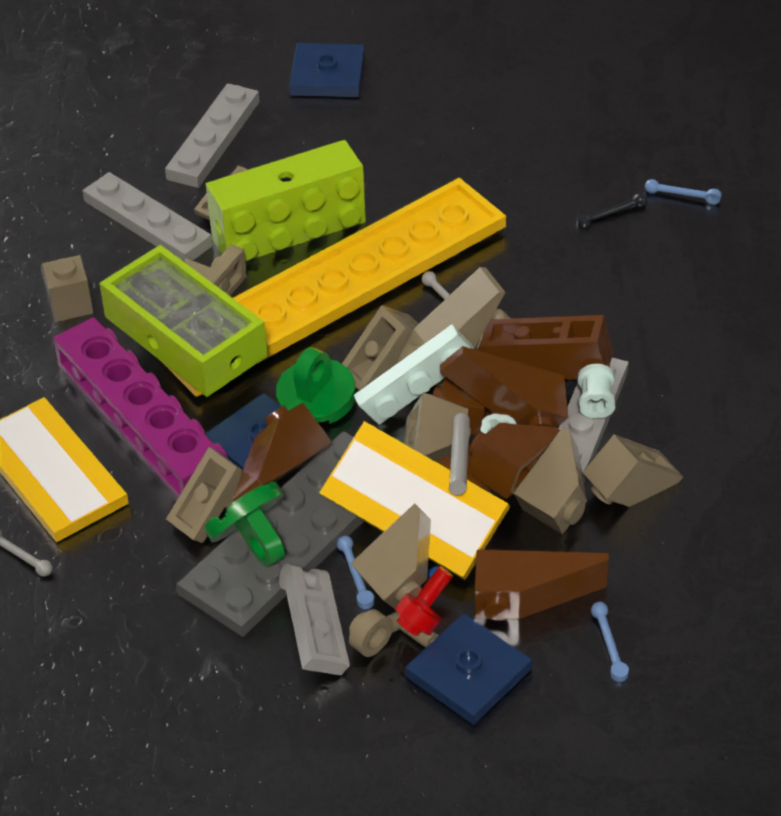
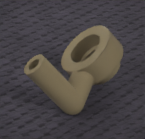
(373, 629)

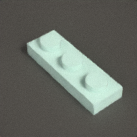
(410, 376)

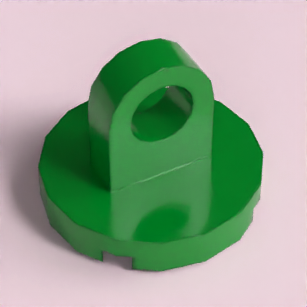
(320, 384)
(248, 518)

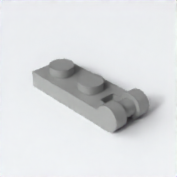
(315, 619)

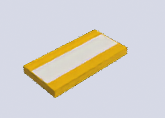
(55, 471)
(384, 478)

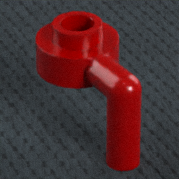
(416, 612)

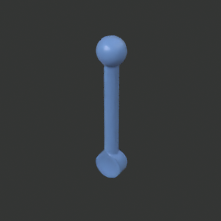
(712, 196)
(365, 598)
(619, 670)

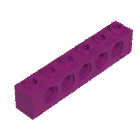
(133, 402)

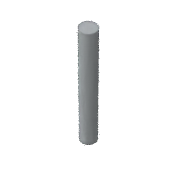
(459, 454)

